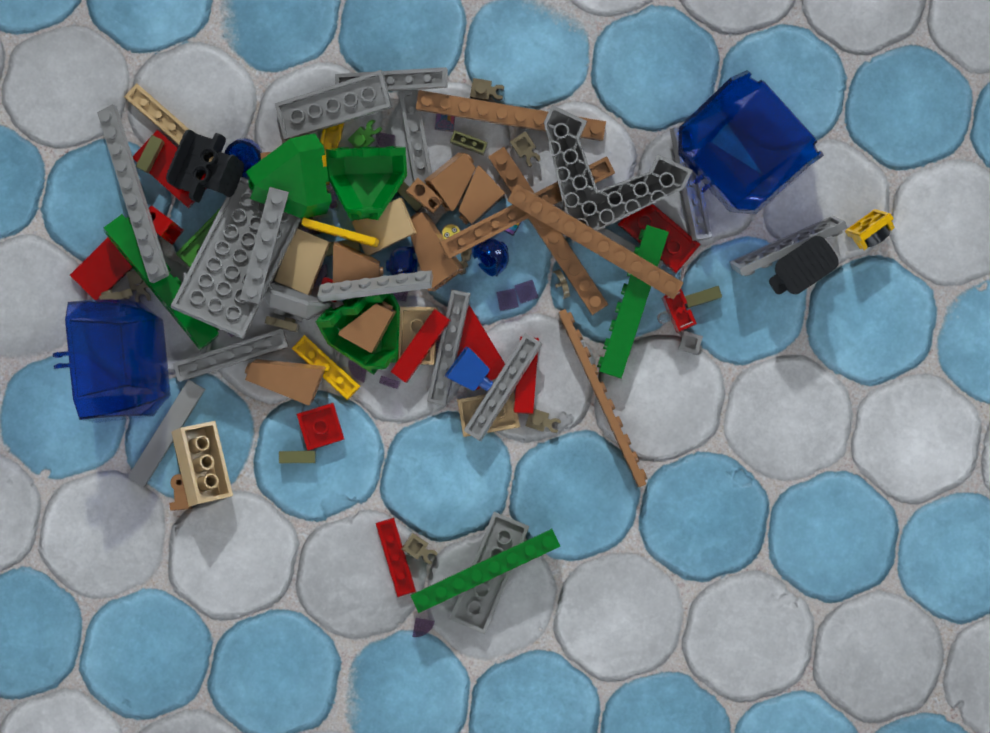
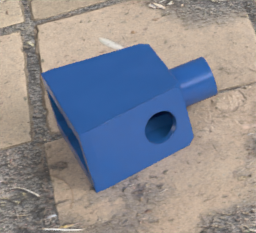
(469, 371)

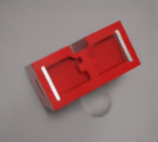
(676, 312)

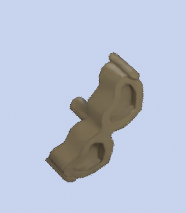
(466, 256)
(563, 283)

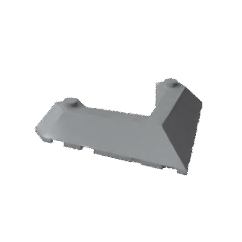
(578, 186)

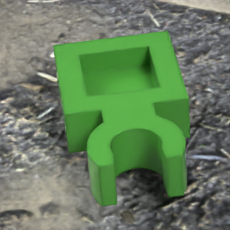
(363, 137)

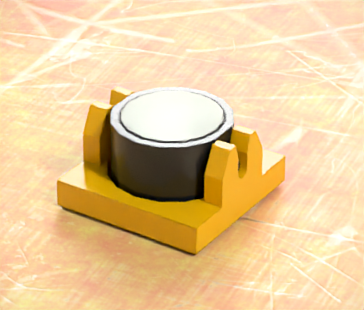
(871, 229)

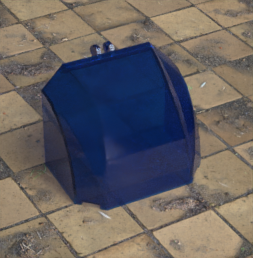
(746, 145)
(115, 359)

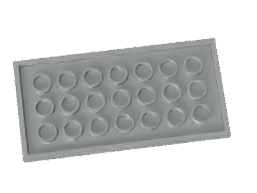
(220, 267)

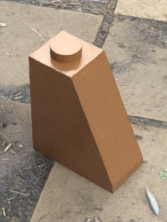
(452, 179)
(479, 197)
(353, 264)
(369, 327)

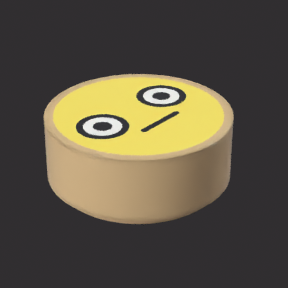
(449, 230)

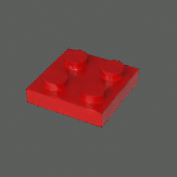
(320, 426)

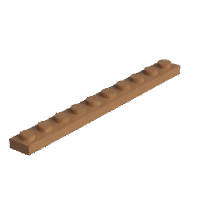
(496, 113)
(512, 215)
(552, 238)
(595, 241)
(607, 405)

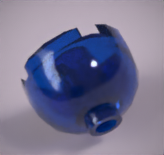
(246, 151)
(492, 255)
(402, 261)

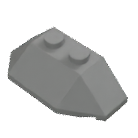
(295, 303)

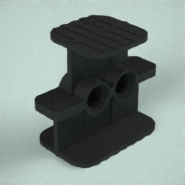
(192, 162)
(804, 266)

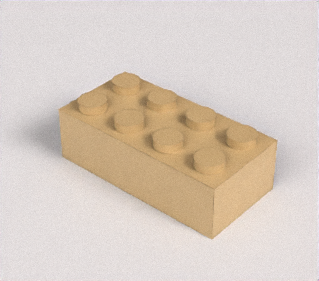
(202, 463)

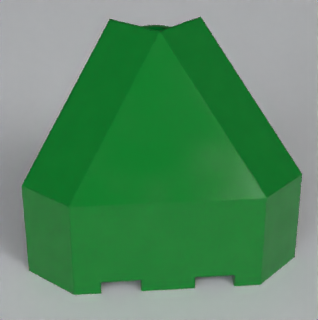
(298, 170)
(366, 178)
(334, 320)

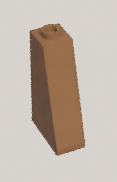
(430, 253)
(286, 378)

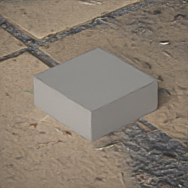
(690, 342)

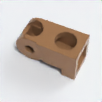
(424, 195)
(179, 494)

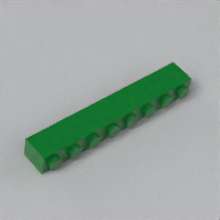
(123, 237)
(631, 307)
(485, 570)

